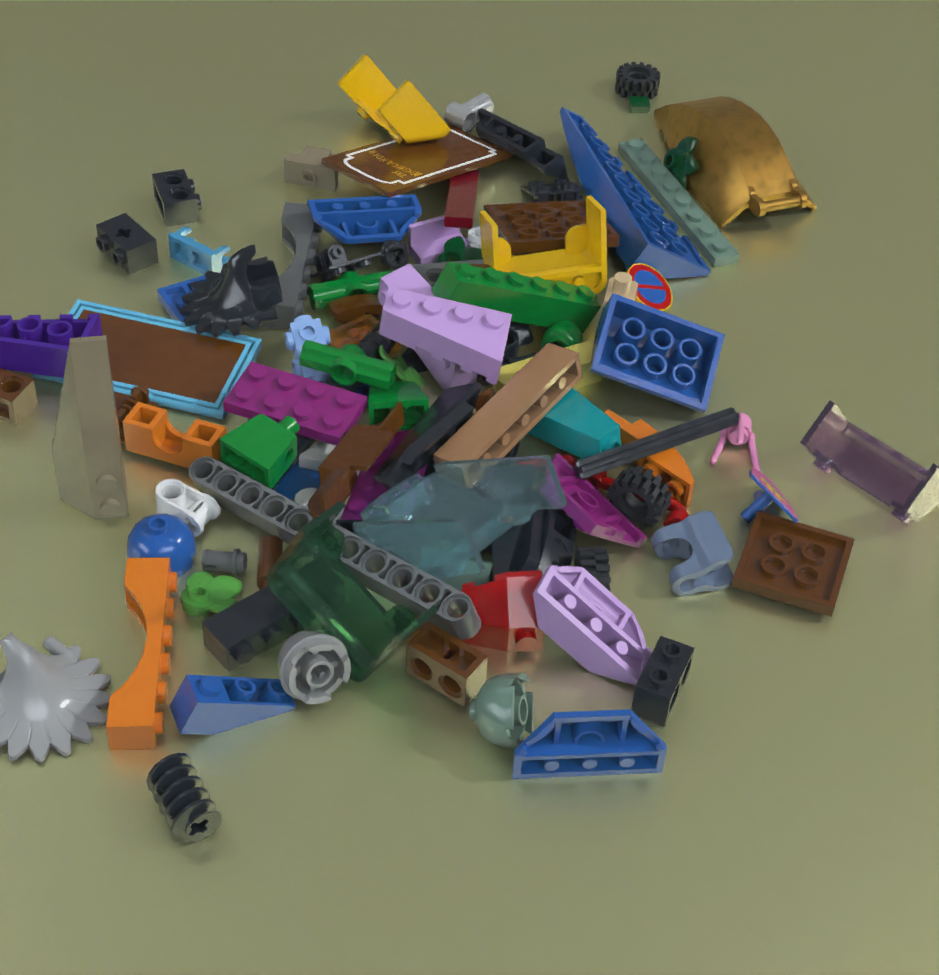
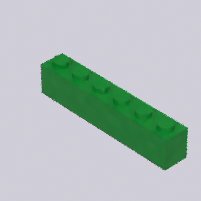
(526, 298)

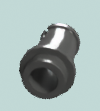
(224, 561)

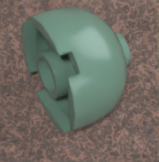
(504, 709)

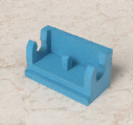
(194, 254)

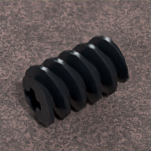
(183, 799)

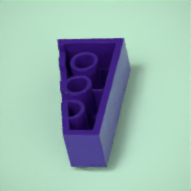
(42, 345)

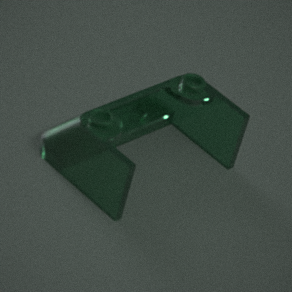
(334, 602)

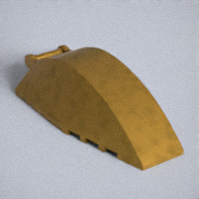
(736, 156)

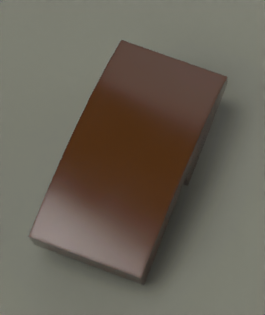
(354, 307)

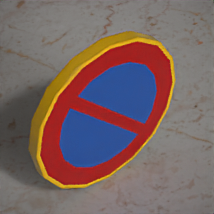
(652, 287)

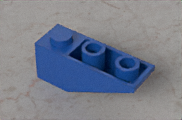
(223, 703)

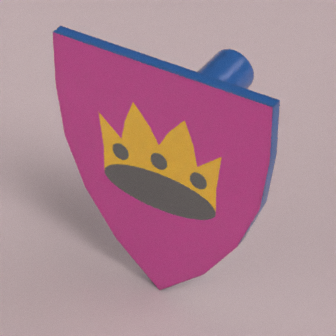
(764, 499)

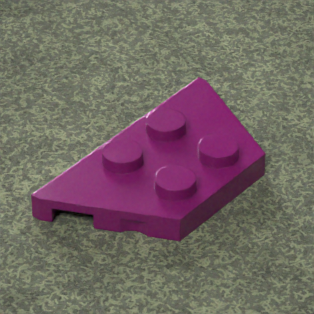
(592, 511)

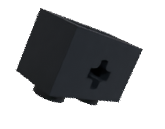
(127, 243)

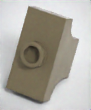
(308, 171)

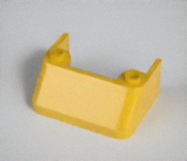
(398, 111)
(578, 264)

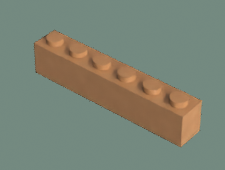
(515, 407)

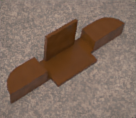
(353, 453)

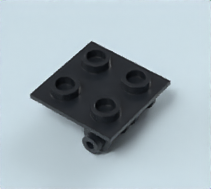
(547, 192)
(333, 262)

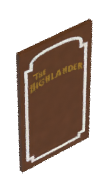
(405, 167)

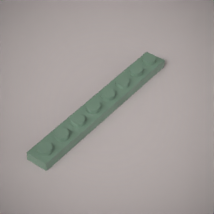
(678, 203)

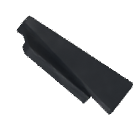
(431, 432)
(519, 546)

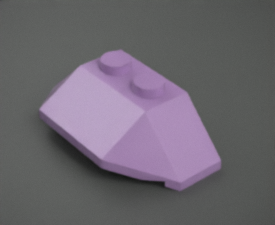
(590, 624)

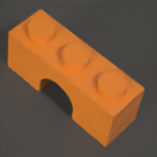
(152, 435)

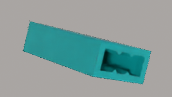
(578, 427)

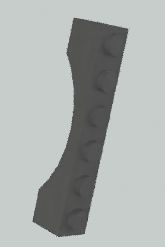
(303, 239)

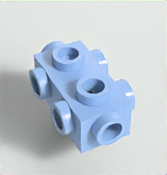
(299, 331)

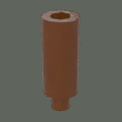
(269, 550)

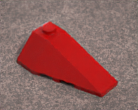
(506, 612)

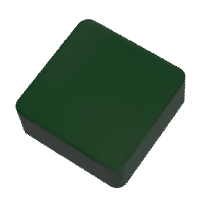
(639, 104)

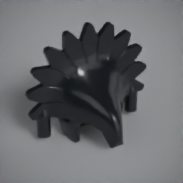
(234, 295)

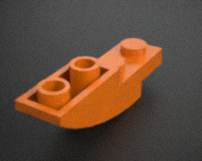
(667, 463)

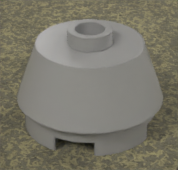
(313, 666)

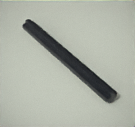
(655, 443)

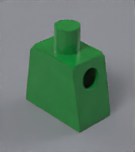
(413, 400)
(261, 448)

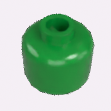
(562, 334)

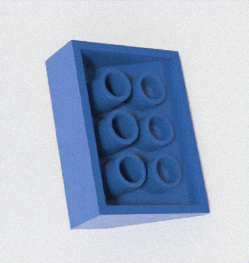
(656, 352)

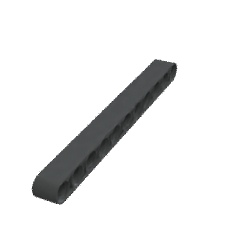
(372, 566)

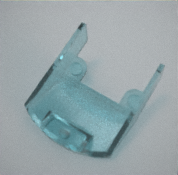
(459, 511)

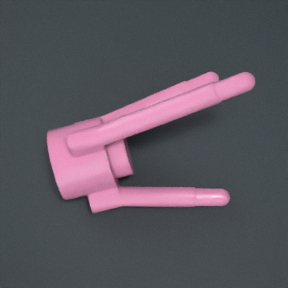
(738, 436)

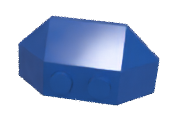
(366, 218)
(589, 746)

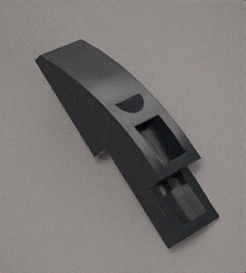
(557, 539)

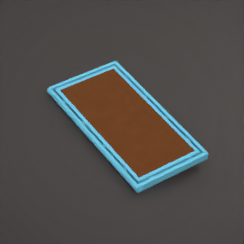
(170, 359)

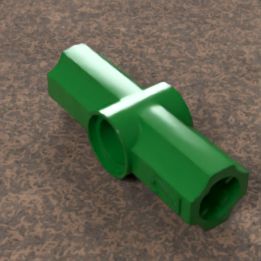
(346, 285)
(348, 364)

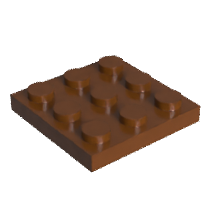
(793, 563)

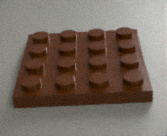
(541, 224)

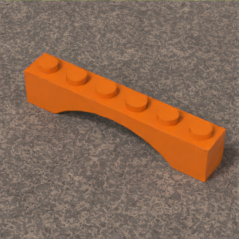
(135, 707)

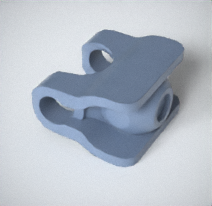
(706, 554)

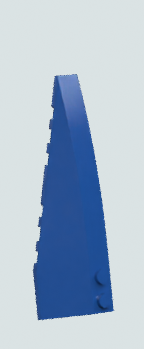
(638, 220)

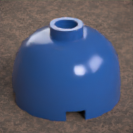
(161, 538)

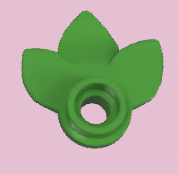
(403, 371)
(208, 594)

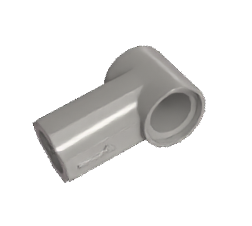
(466, 115)

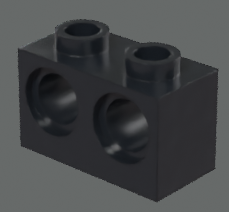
(176, 197)
(662, 681)

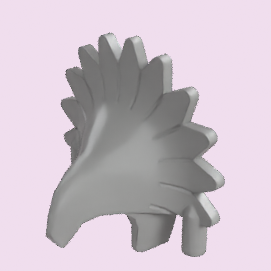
(49, 698)

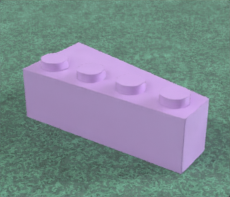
(447, 330)
(446, 372)

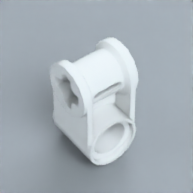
(186, 503)

